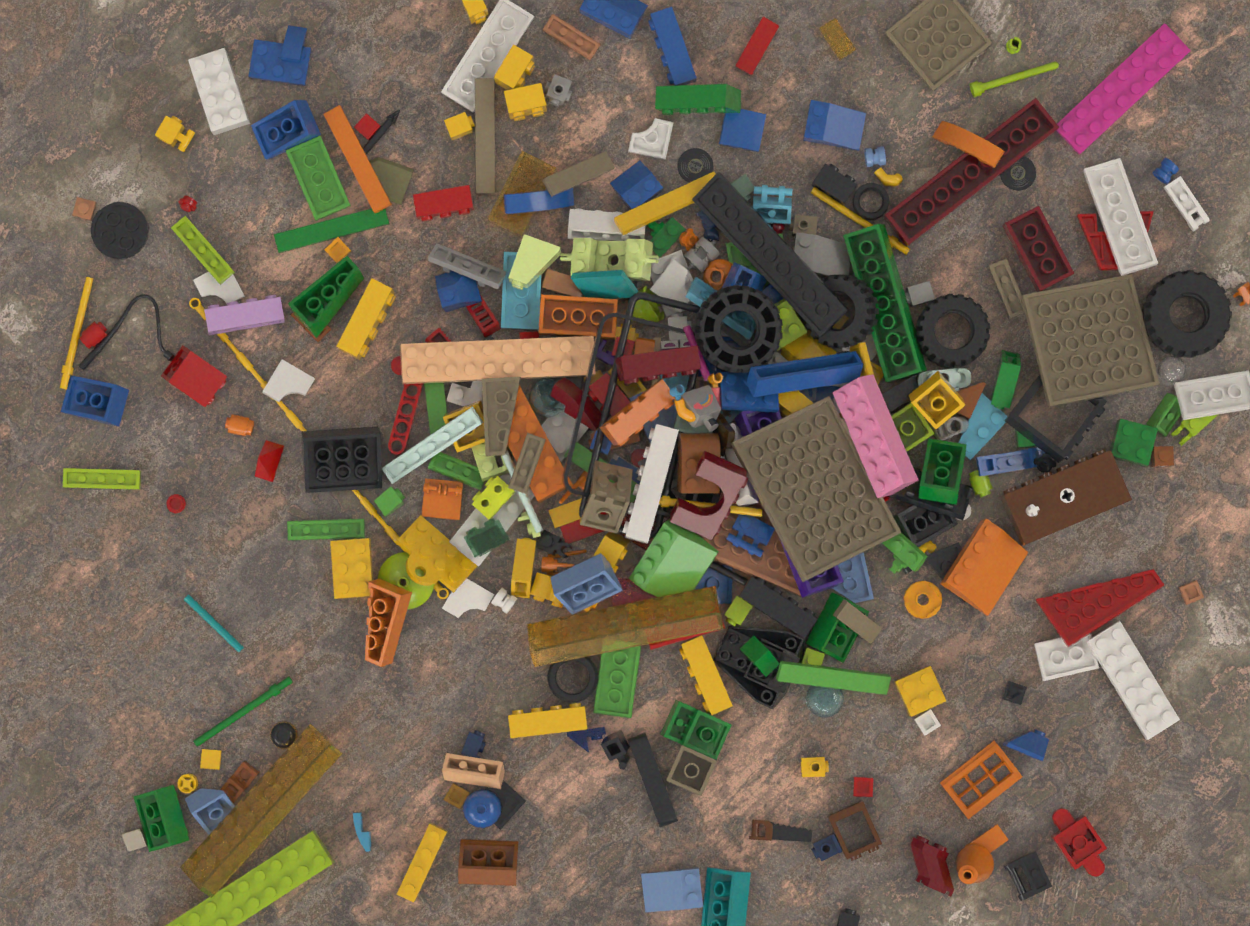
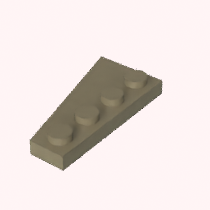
(498, 412)

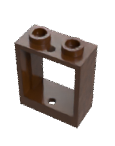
(843, 813)

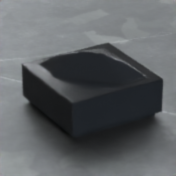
(1014, 692)

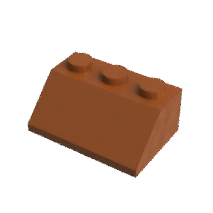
(488, 862)

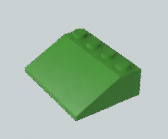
(673, 561)

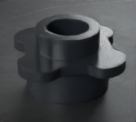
(1042, 466)

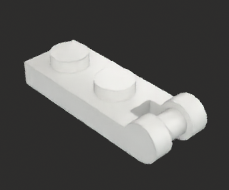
(1186, 203)

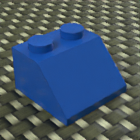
(636, 185)

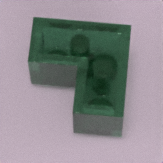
(486, 539)

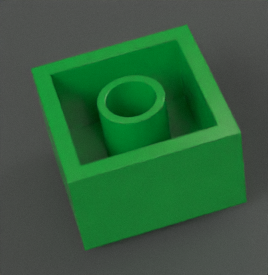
(1133, 442)

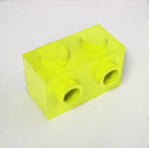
(493, 497)

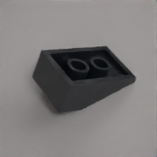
(922, 524)

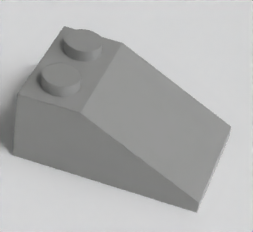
(822, 254)

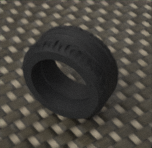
(573, 698)

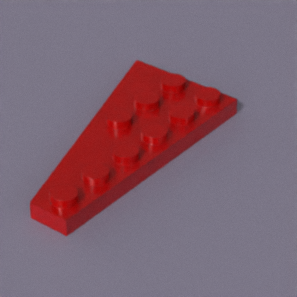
(1090, 607)

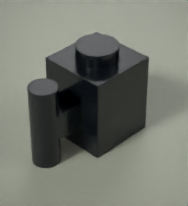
(615, 747)

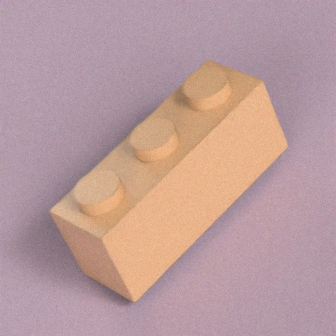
(473, 771)

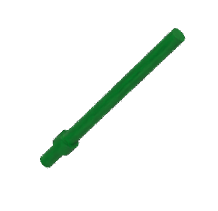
(274, 690)

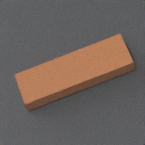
(571, 37)

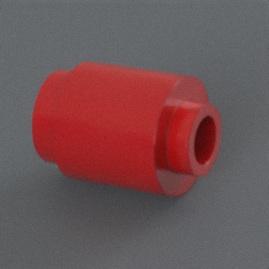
(93, 334)

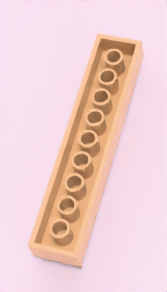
(496, 359)

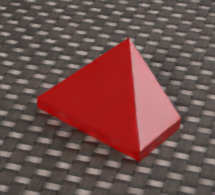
(268, 461)

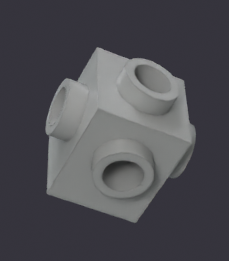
(560, 84)

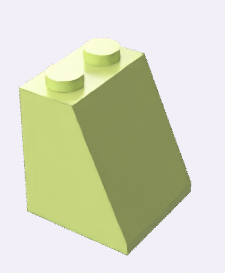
(531, 261)

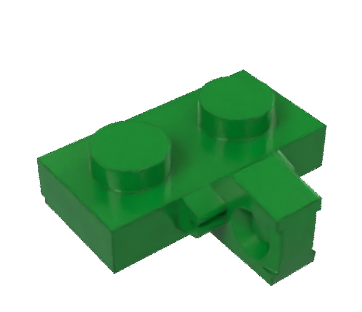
(665, 235)

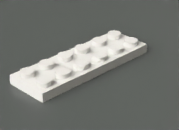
(487, 51)
(1120, 216)
(1133, 680)

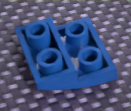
(743, 130)

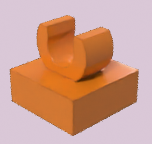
(1244, 291)

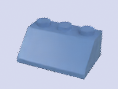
(585, 584)

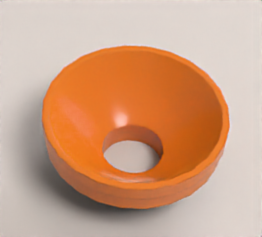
(720, 265)

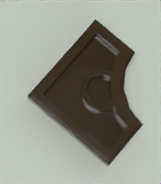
(725, 433)

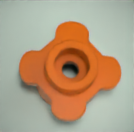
(688, 239)

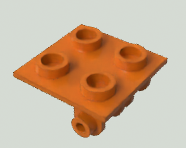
(442, 499)

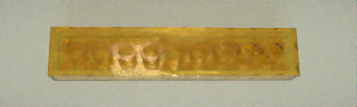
(625, 626)
(260, 810)

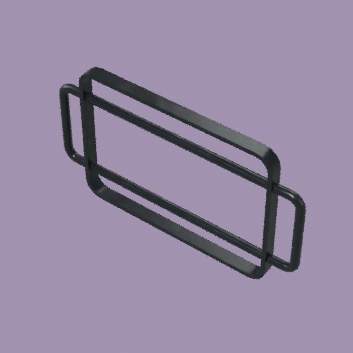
(628, 317)

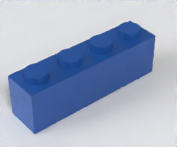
(673, 47)

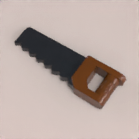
(778, 832)

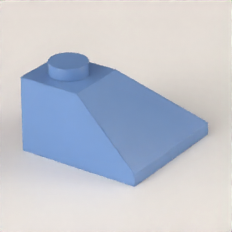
(209, 807)

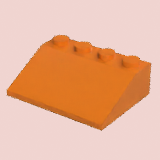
(984, 566)

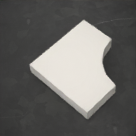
(653, 141)
(672, 283)
(228, 290)
(286, 381)
(467, 597)

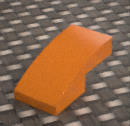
(990, 839)

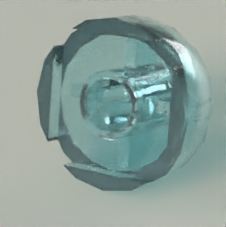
(541, 400)
(824, 701)

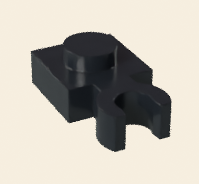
(552, 543)

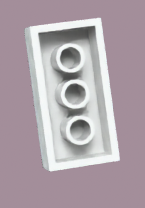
(219, 91)

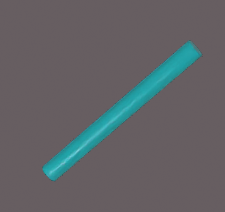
(213, 623)

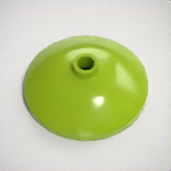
(395, 569)

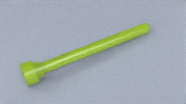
(978, 88)

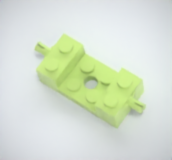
(593, 255)

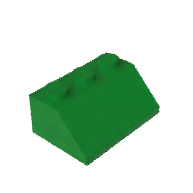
(832, 635)
(161, 818)

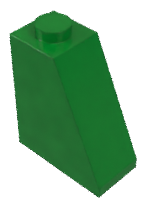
(1006, 379)

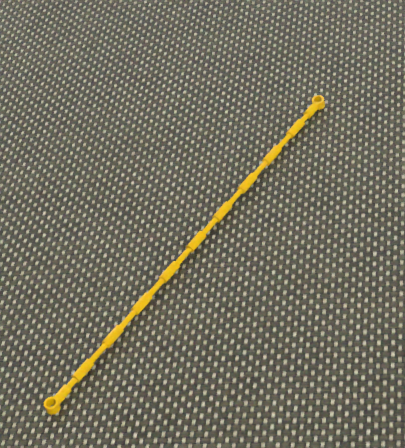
(299, 425)

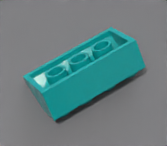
(725, 897)

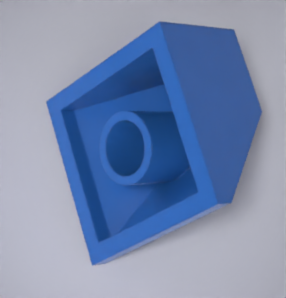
(456, 291)
(1029, 743)

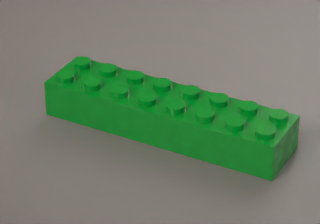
(895, 331)

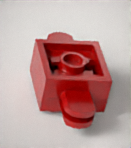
(1078, 842)

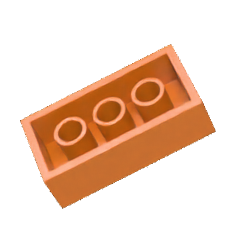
(576, 316)

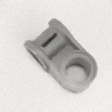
(948, 430)

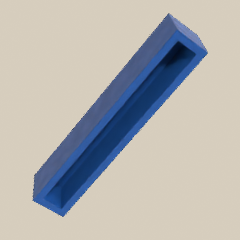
(804, 374)

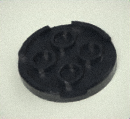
(119, 230)

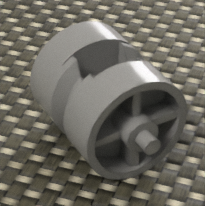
(701, 255)

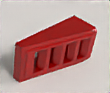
(491, 328)

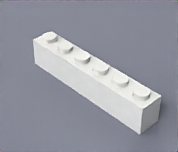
(651, 483)

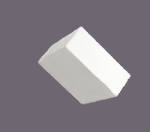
(927, 722)

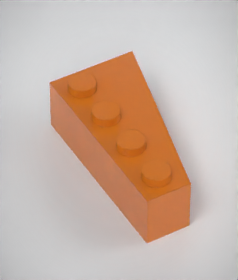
(637, 413)
(385, 620)

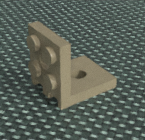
(607, 497)

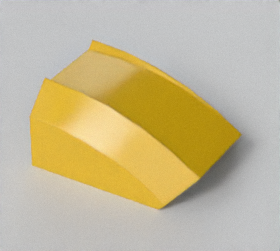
(804, 348)

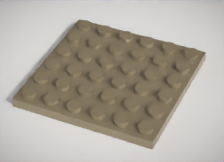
(1090, 340)

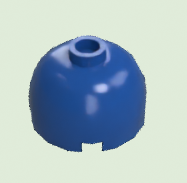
(482, 808)

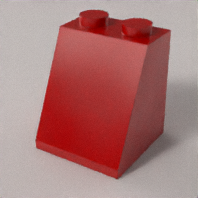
(194, 376)

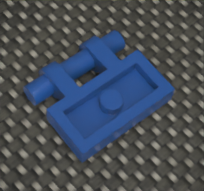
(753, 529)

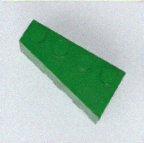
(698, 99)
(326, 296)

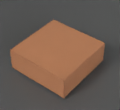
(1191, 592)

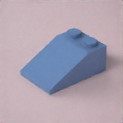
(672, 890)

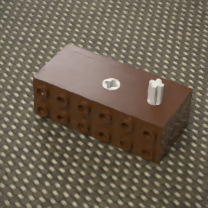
(1091, 489)

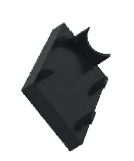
(911, 495)

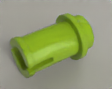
(1010, 48)

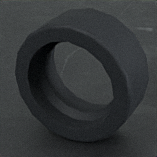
(867, 187)

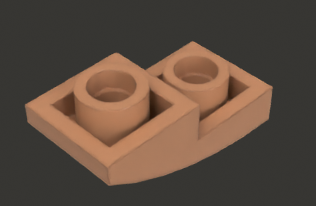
(560, 283)

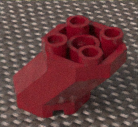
(931, 865)

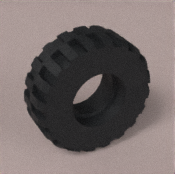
(1207, 293)
(767, 328)

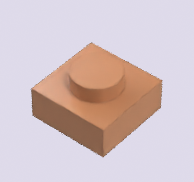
(84, 208)

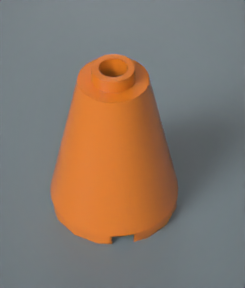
(974, 864)

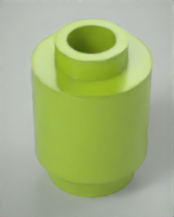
(980, 485)

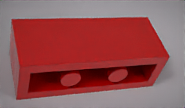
(443, 203)

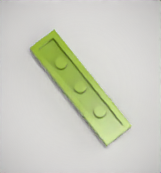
(202, 250)
(101, 478)

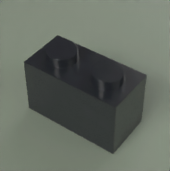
(834, 183)

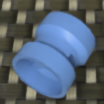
(875, 156)

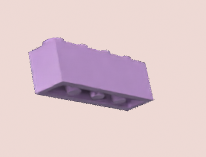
(244, 315)

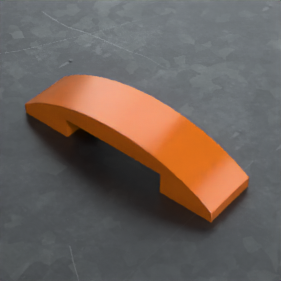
(969, 143)

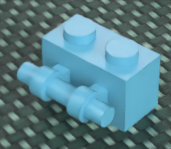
(773, 208)

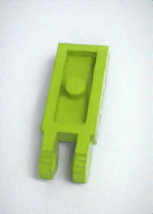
(1192, 426)

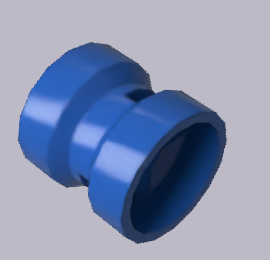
(1165, 171)

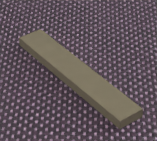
(484, 136)

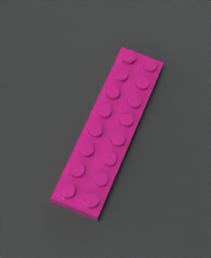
(1122, 88)

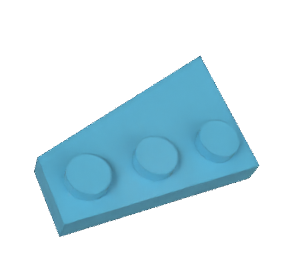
(982, 426)

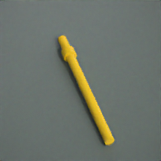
(856, 218)
(67, 369)
(666, 501)

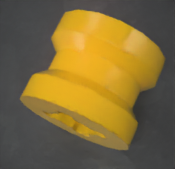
(186, 781)

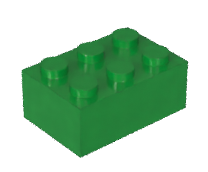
(942, 471)

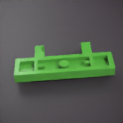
(905, 554)

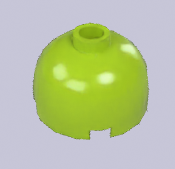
(648, 310)

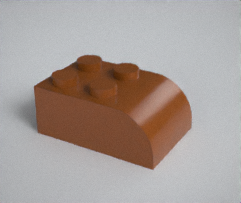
(689, 452)

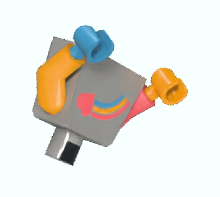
(699, 405)

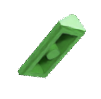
(1165, 414)

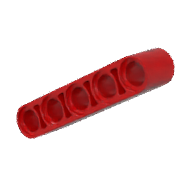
(403, 418)

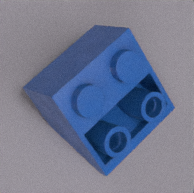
(745, 277)

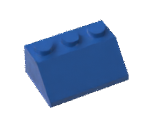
(616, 15)

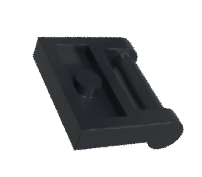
(1034, 873)

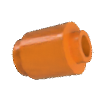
(239, 425)

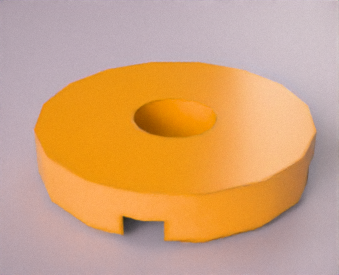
(911, 599)

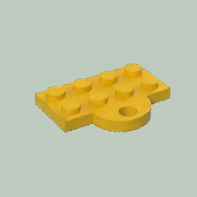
(434, 556)

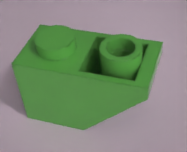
(390, 501)

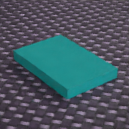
(604, 284)

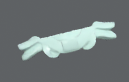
(956, 377)

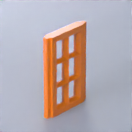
(992, 793)

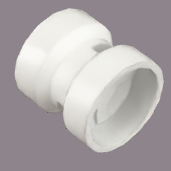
(507, 604)

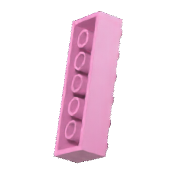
(875, 436)

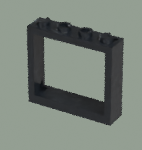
(1040, 440)

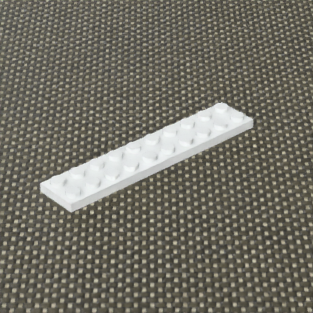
(559, 432)

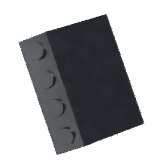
(342, 459)

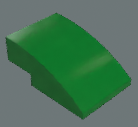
(695, 729)

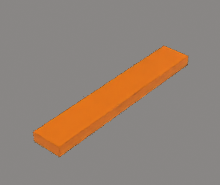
(357, 159)

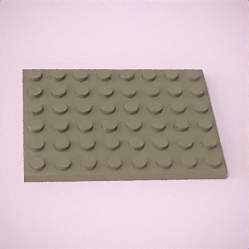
(815, 489)

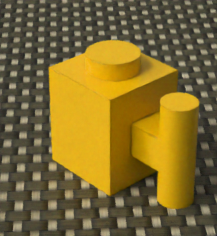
(171, 132)

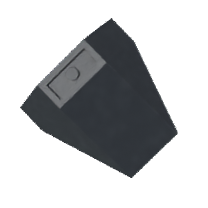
(762, 689)

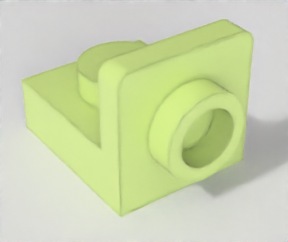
(524, 516)

